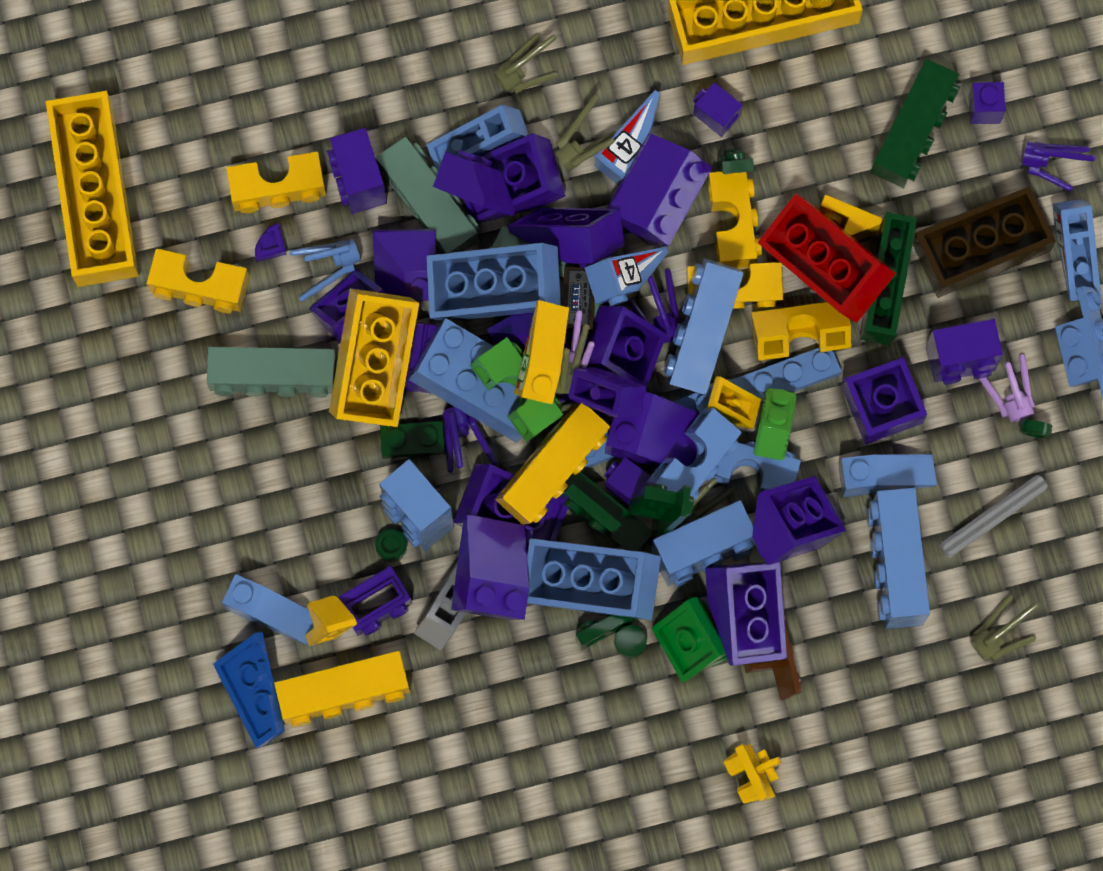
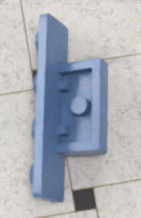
(1083, 341)

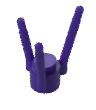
(1038, 154)
(664, 321)
(457, 426)

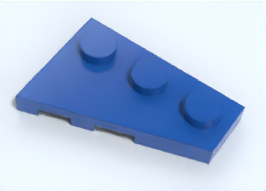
(251, 687)

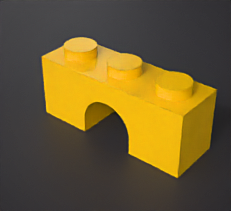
(301, 183)
(733, 194)
(762, 286)
(222, 290)
(778, 327)

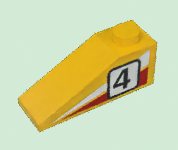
(543, 353)

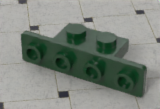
(663, 506)
(604, 513)

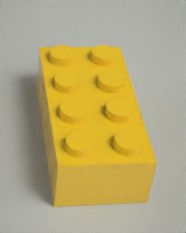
(373, 357)

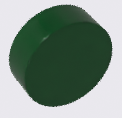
(1036, 429)
(391, 545)
(630, 641)

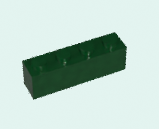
(915, 123)
(894, 250)

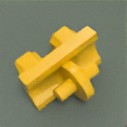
(747, 760)

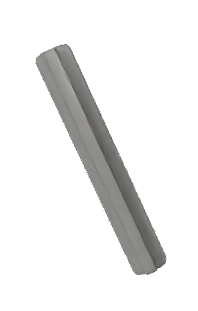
(993, 516)

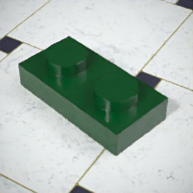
(735, 162)
(412, 440)
(593, 631)

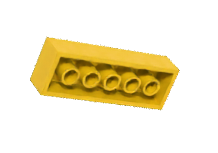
(730, 26)
(92, 189)

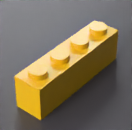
(553, 463)
(342, 688)

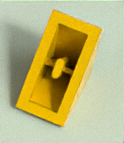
(734, 403)

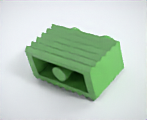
(775, 424)

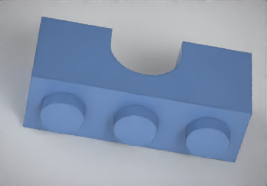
(714, 439)
(772, 471)

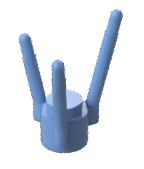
(342, 253)

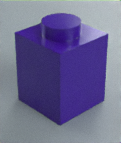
(986, 103)
(717, 109)
(626, 480)

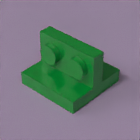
(690, 639)

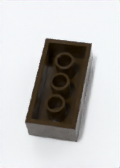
(983, 242)

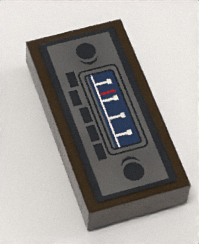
(578, 296)

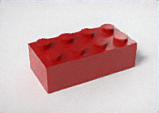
(826, 258)

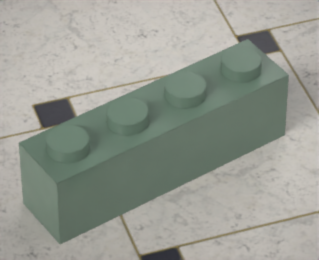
(431, 207)
(271, 370)

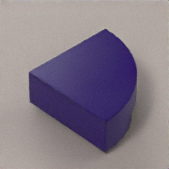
(270, 244)

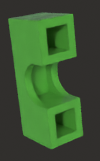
(502, 365)

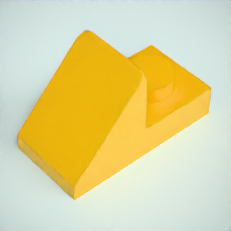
(856, 221)
(329, 620)

